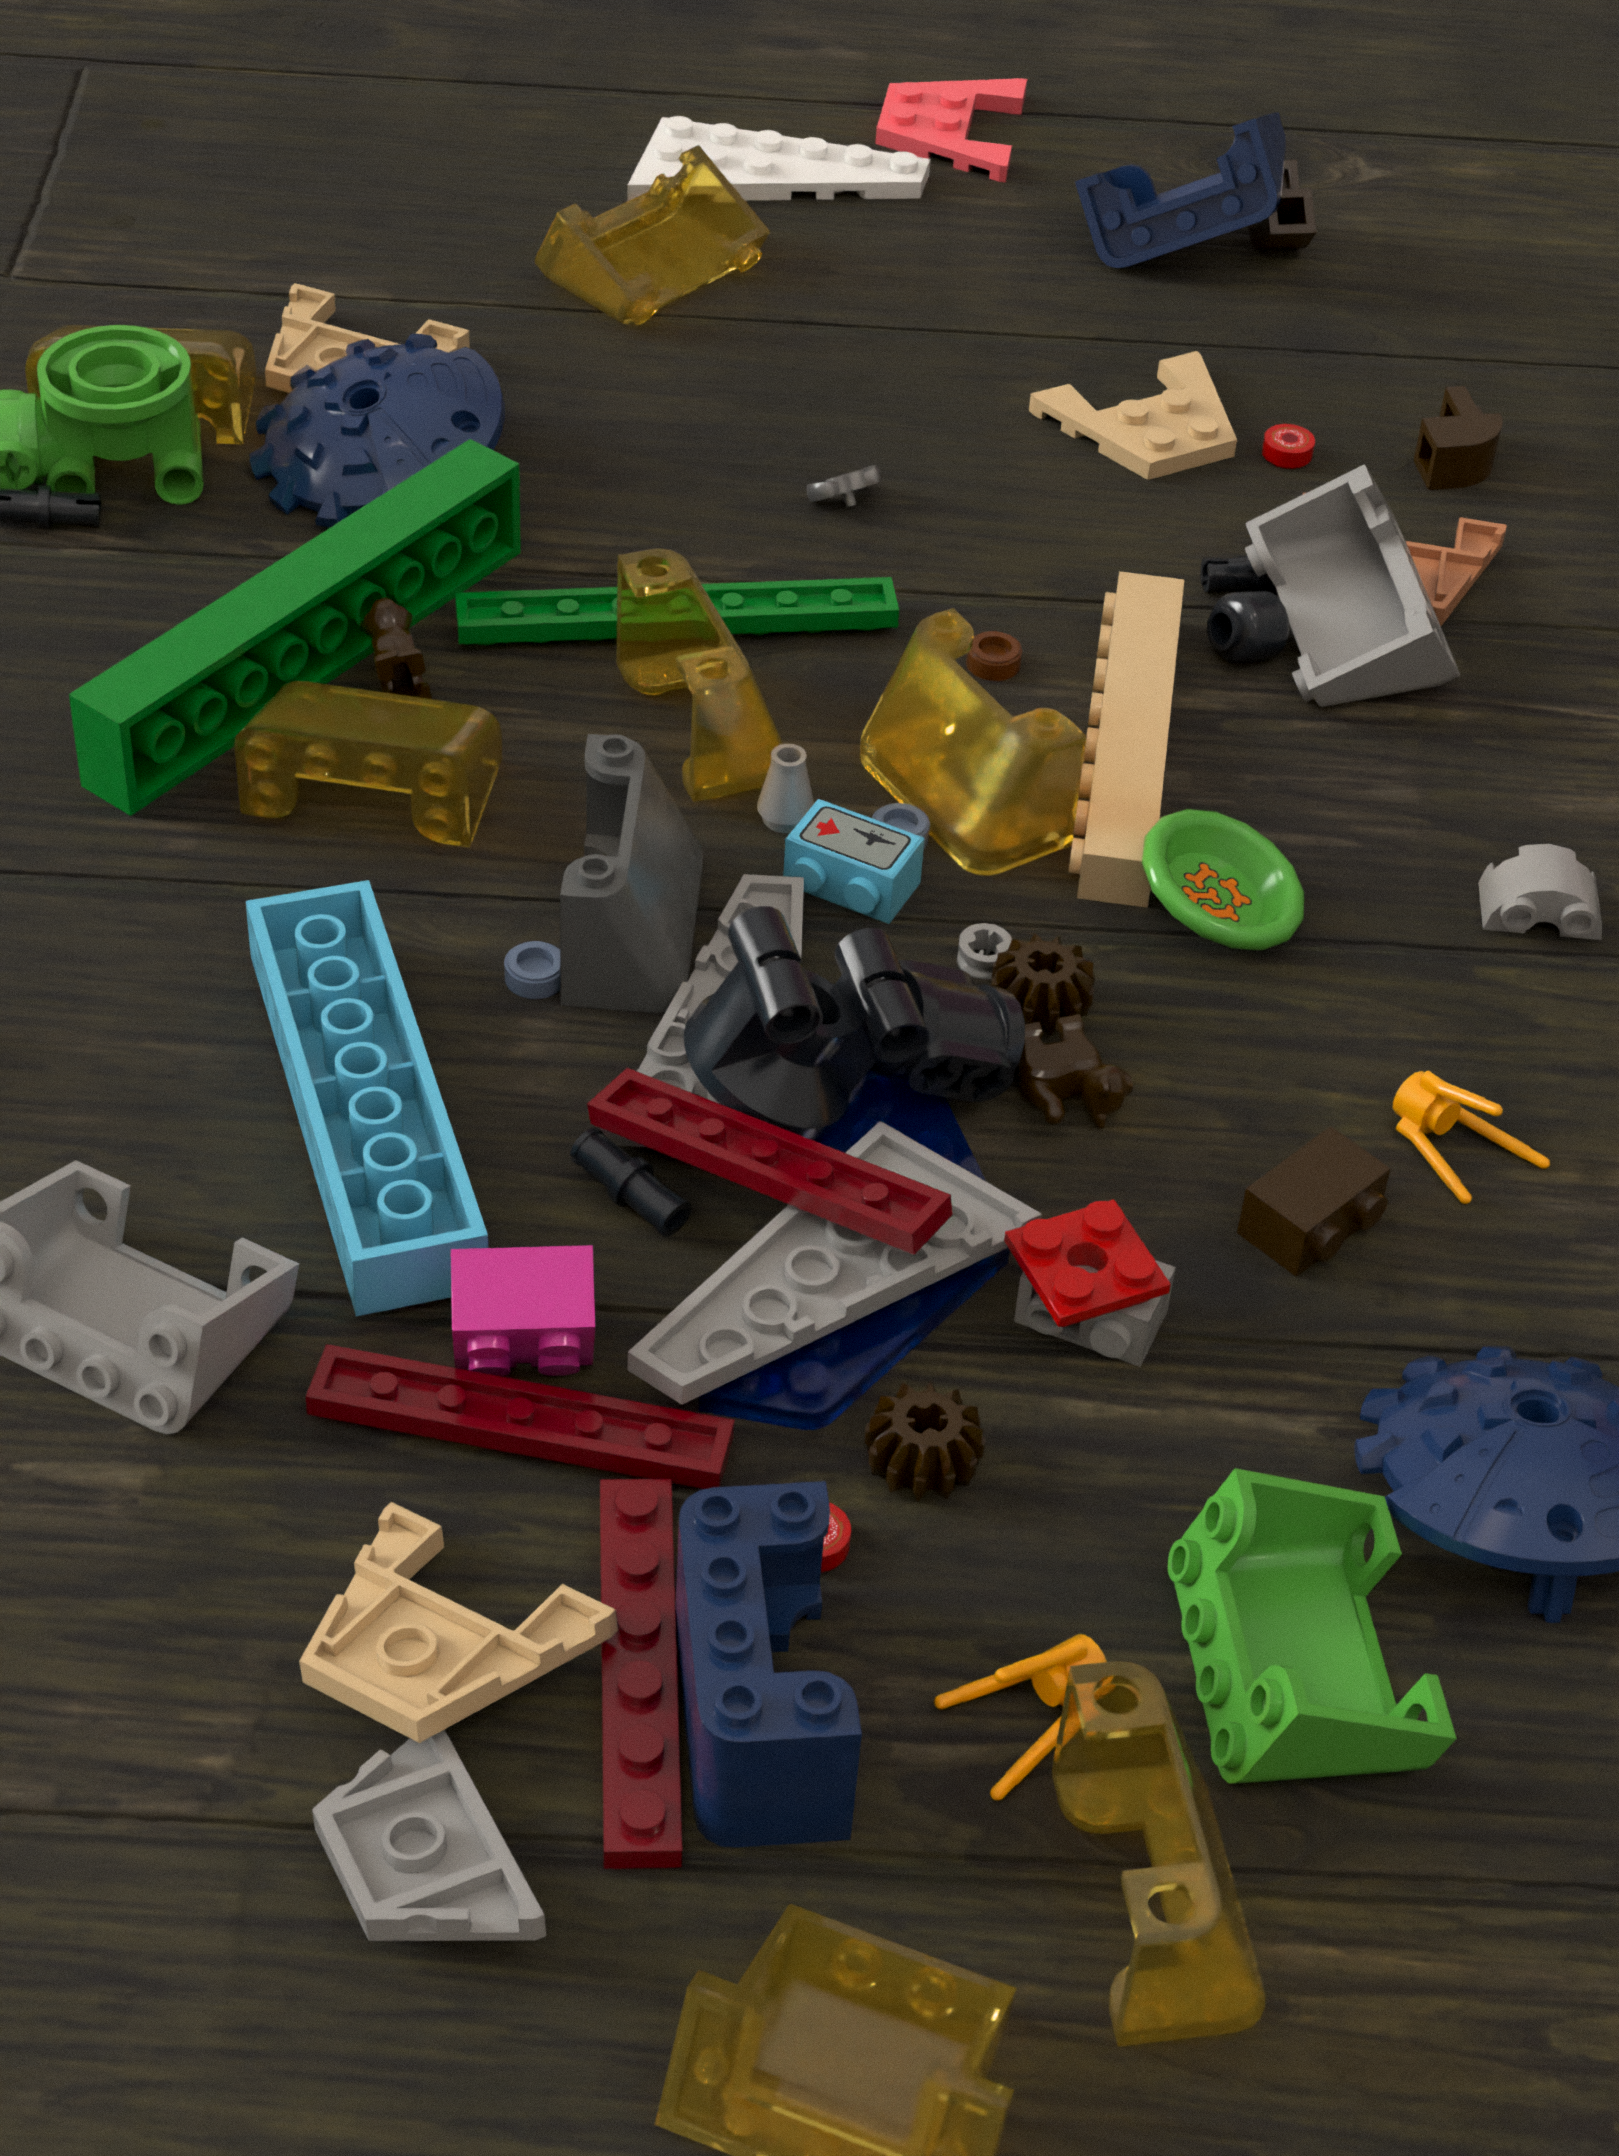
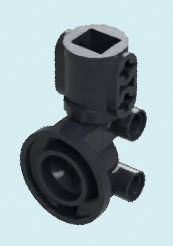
(798, 1046)

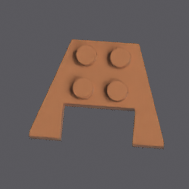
(1453, 571)

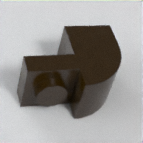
(1294, 220)
(1458, 444)

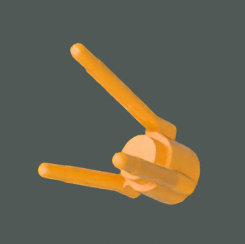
(1433, 1105)
(1049, 1678)

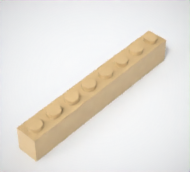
(1131, 743)

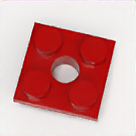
(1093, 1238)

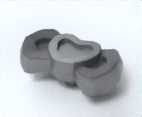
(844, 485)

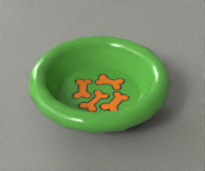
(1223, 879)

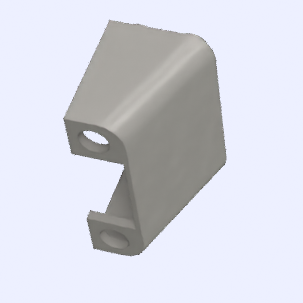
(120, 1320)

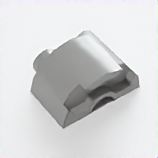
(1541, 887)

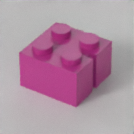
(523, 1308)

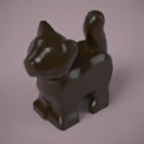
(395, 655)
(1069, 1068)

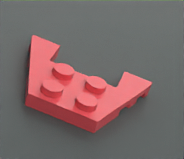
(938, 119)

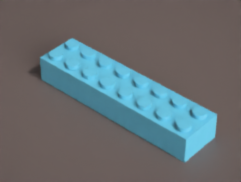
(364, 1095)

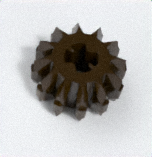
(1046, 979)
(924, 1440)

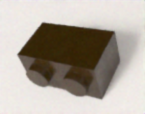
(1314, 1201)

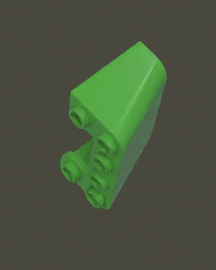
(1286, 1636)

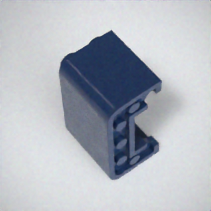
(764, 1748)

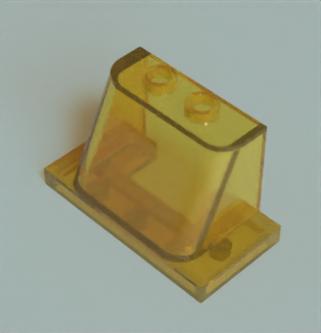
(839, 2051)

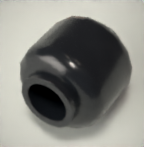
(1248, 626)

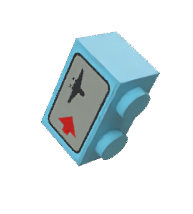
(854, 860)

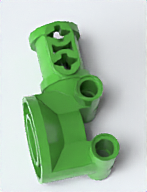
(108, 397)

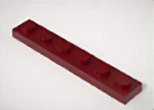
(772, 1160)
(520, 1417)
(639, 1677)

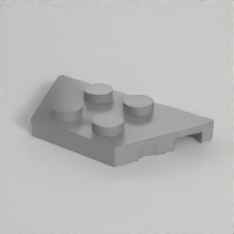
(424, 1851)

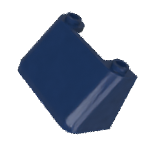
(1138, 224)

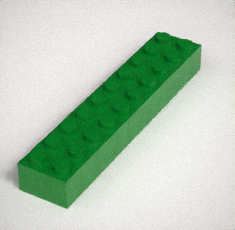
(297, 620)

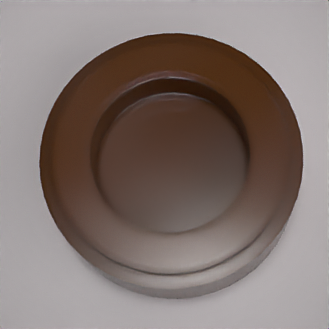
(994, 656)

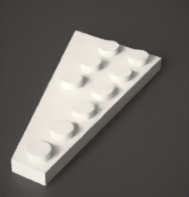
(774, 165)

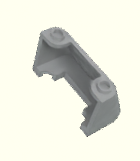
(1350, 594)

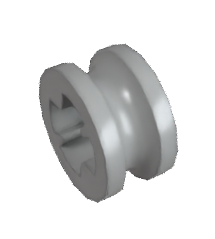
(981, 937)

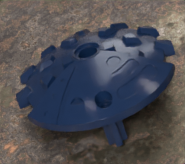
(373, 423)
(1504, 1465)

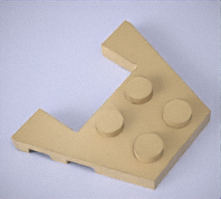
(311, 342)
(1152, 434)
(424, 1658)

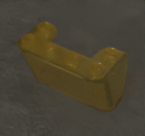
(678, 640)
(372, 740)
(1131, 1769)

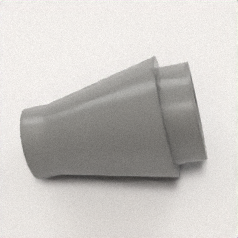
(786, 789)

